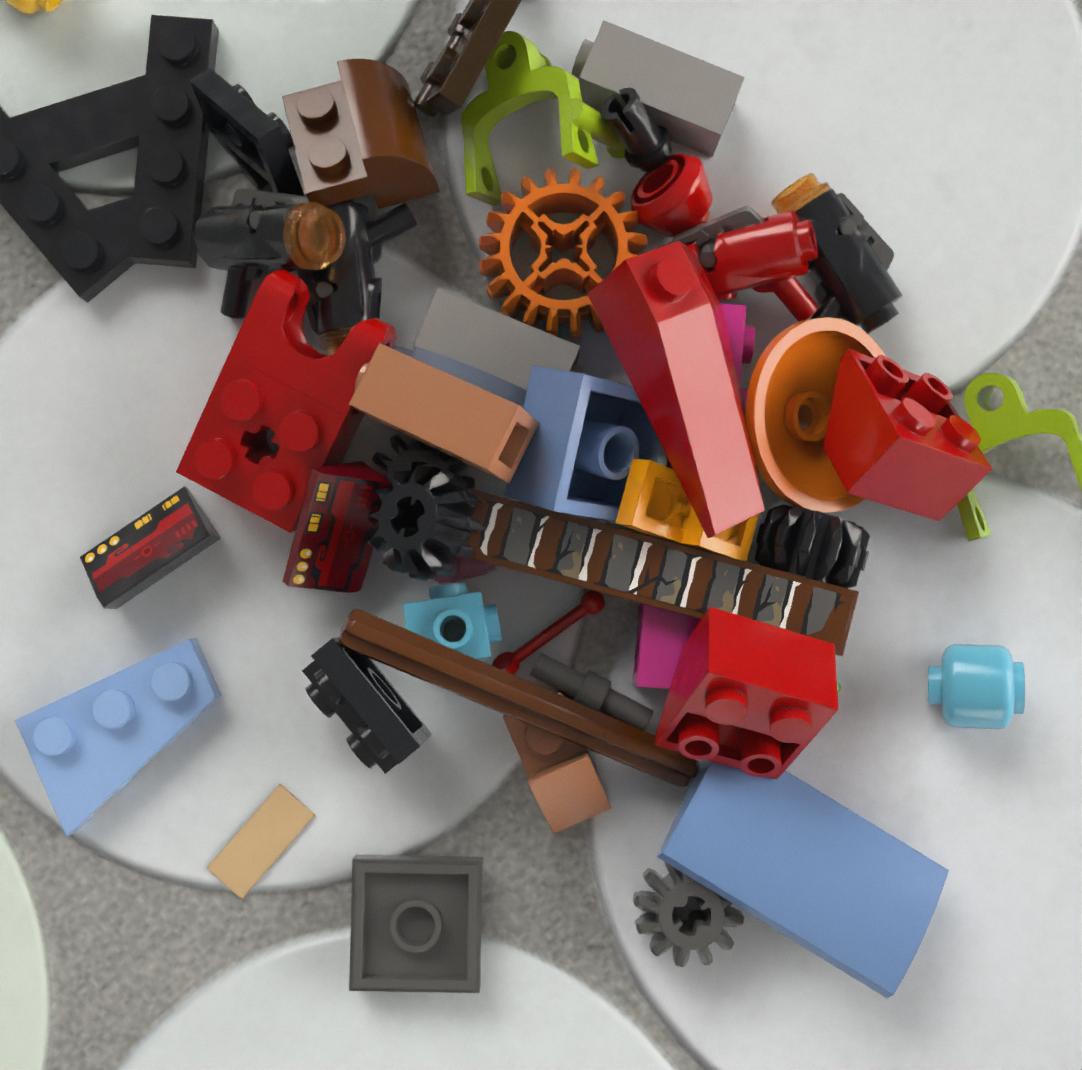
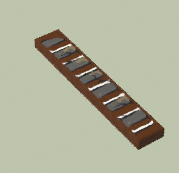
(656, 570)

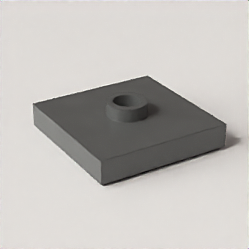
(416, 923)

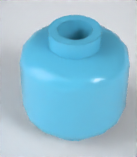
(977, 686)

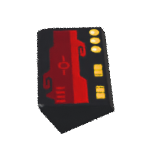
(148, 549)

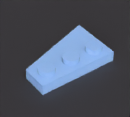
(111, 729)

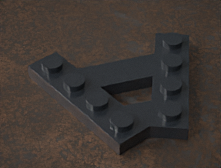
(145, 112)

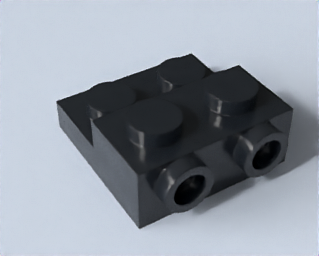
(368, 704)

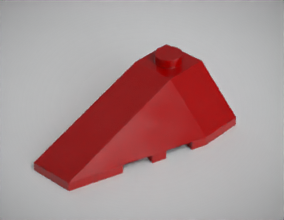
(685, 375)

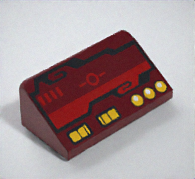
(333, 529)

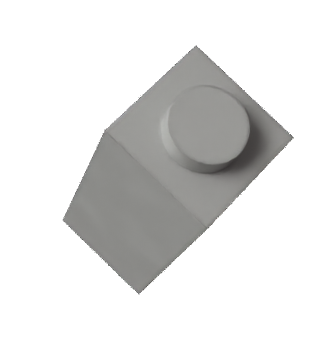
(674, 87)
(492, 340)

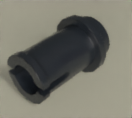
(644, 141)

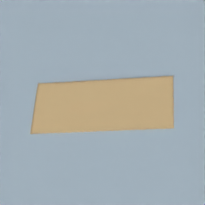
(260, 841)

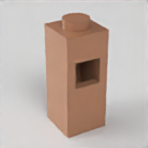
(444, 412)

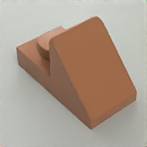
(558, 775)

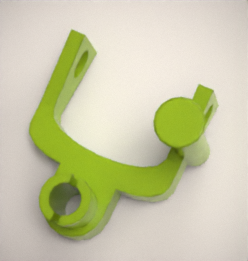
(515, 79)
(1006, 424)

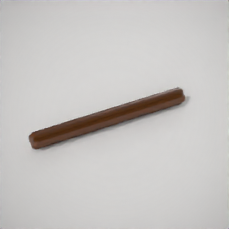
(512, 696)

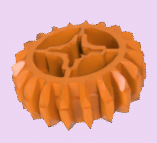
(530, 215)

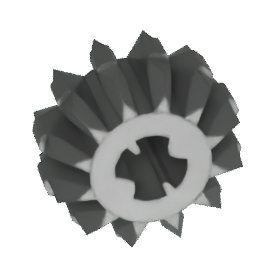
(692, 934)

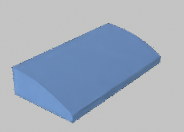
(807, 870)

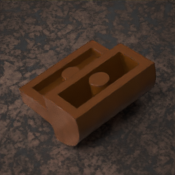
(360, 137)

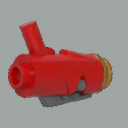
(756, 253)

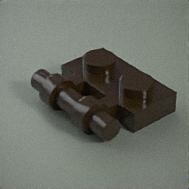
(464, 56)

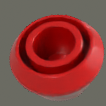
(673, 196)

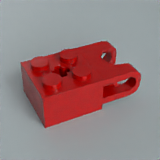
(283, 387)

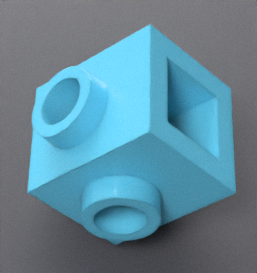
(451, 603)

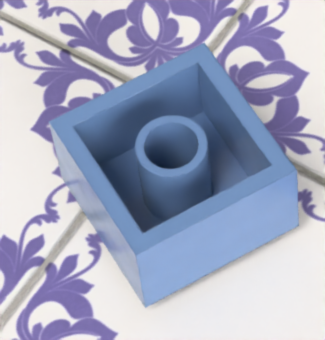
(582, 443)

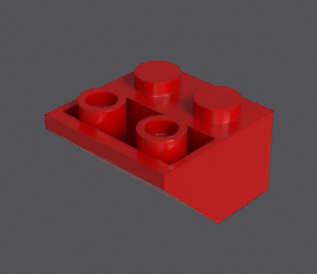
(900, 438)
(748, 694)

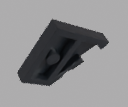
(248, 134)

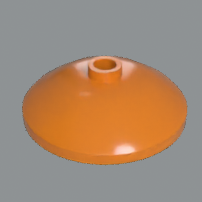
(791, 410)

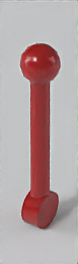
(591, 603)

